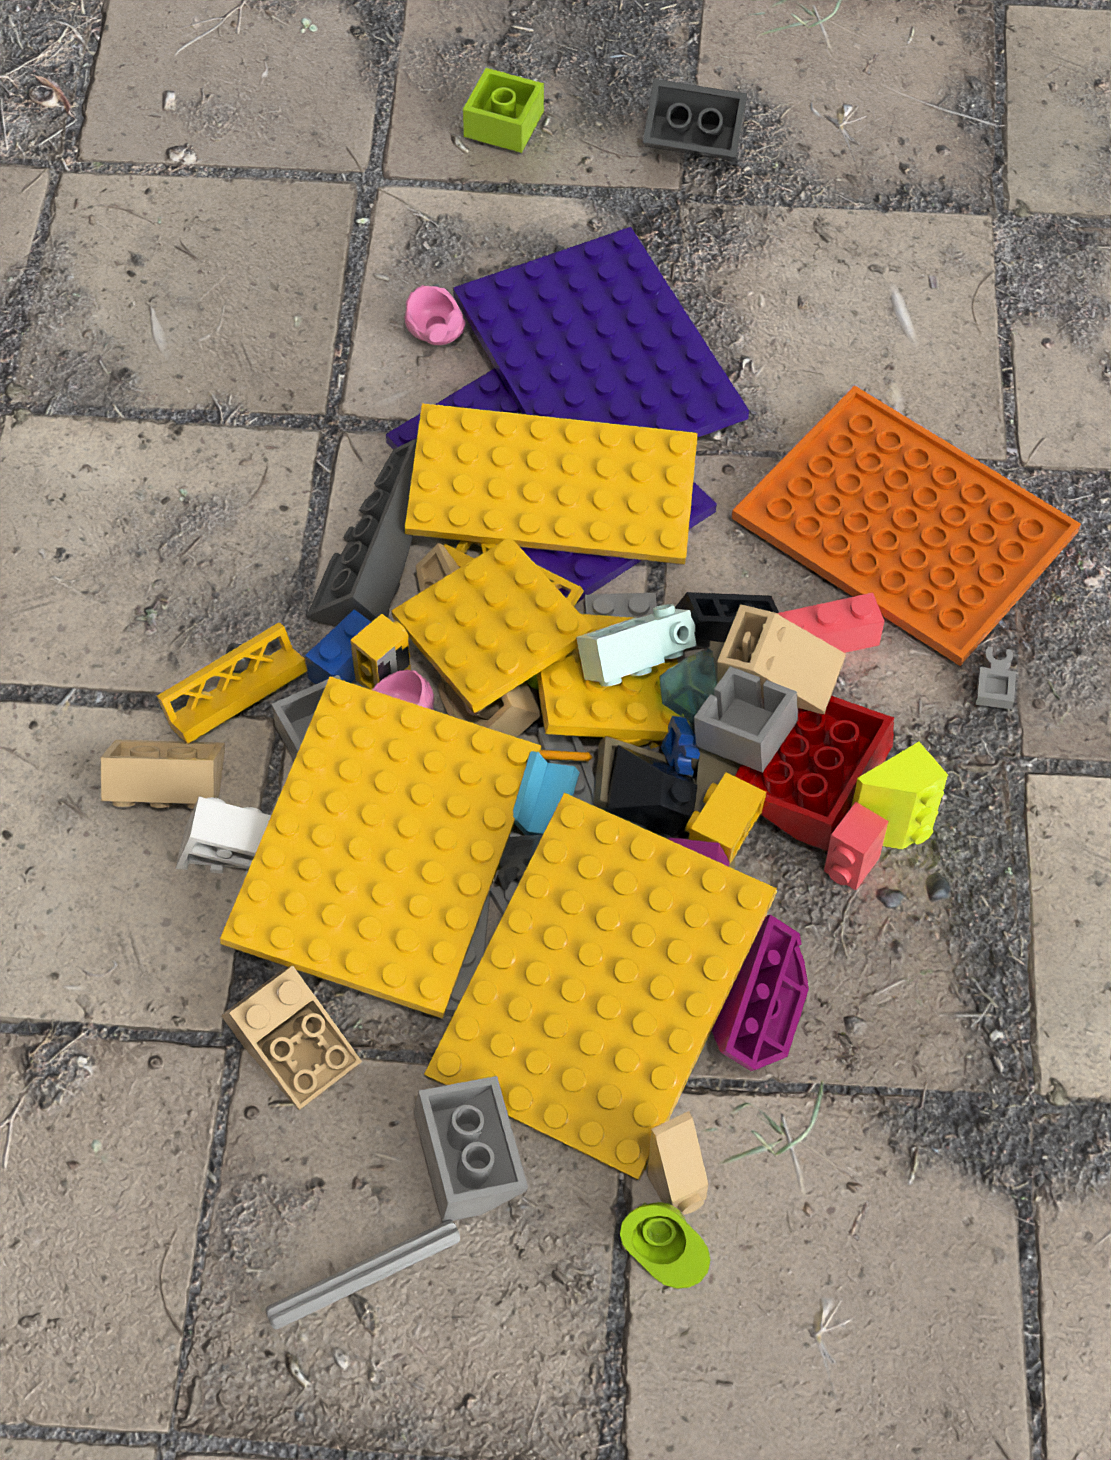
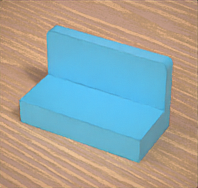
(541, 793)

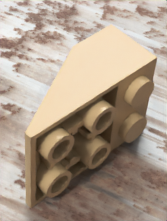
(783, 654)
(292, 1037)

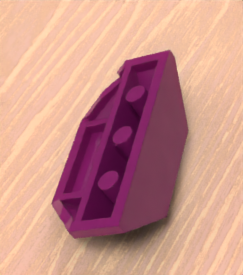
(765, 999)

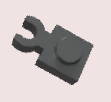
(517, 857)

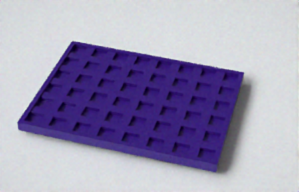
(599, 340)

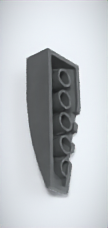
(376, 549)

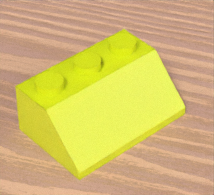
(905, 793)

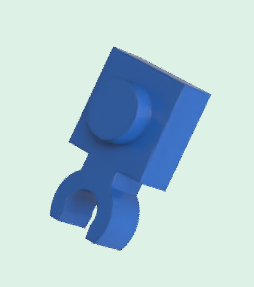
(680, 745)

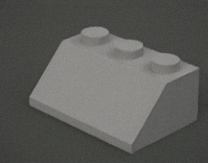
(469, 1147)

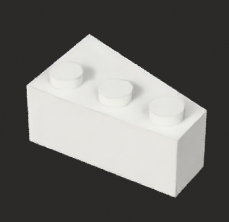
(221, 835)

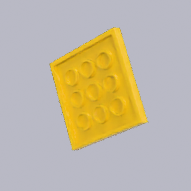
(492, 624)
(615, 711)

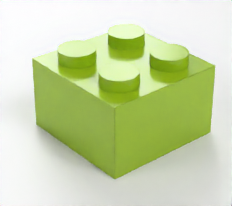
(503, 110)

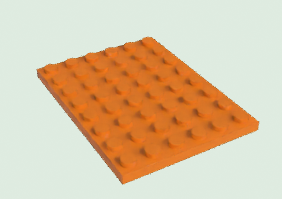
(909, 520)

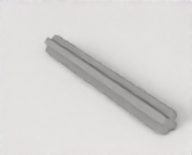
(362, 1274)

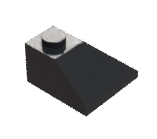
(650, 792)

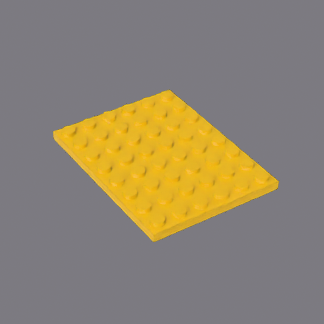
(381, 847)
(603, 982)

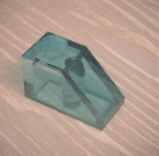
(689, 684)

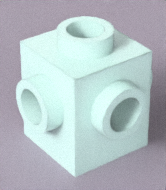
(675, 629)

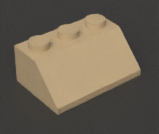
(161, 772)

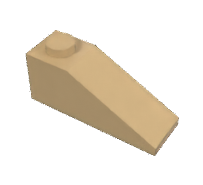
(677, 1164)

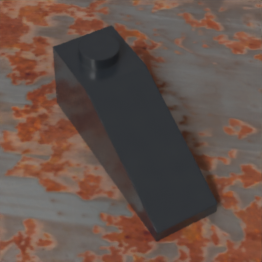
(715, 613)

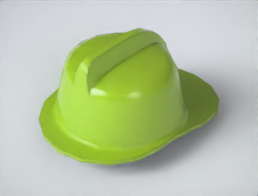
(665, 1245)

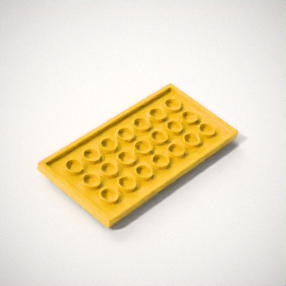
(552, 483)

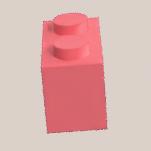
(855, 846)

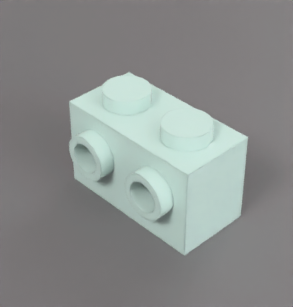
(620, 651)

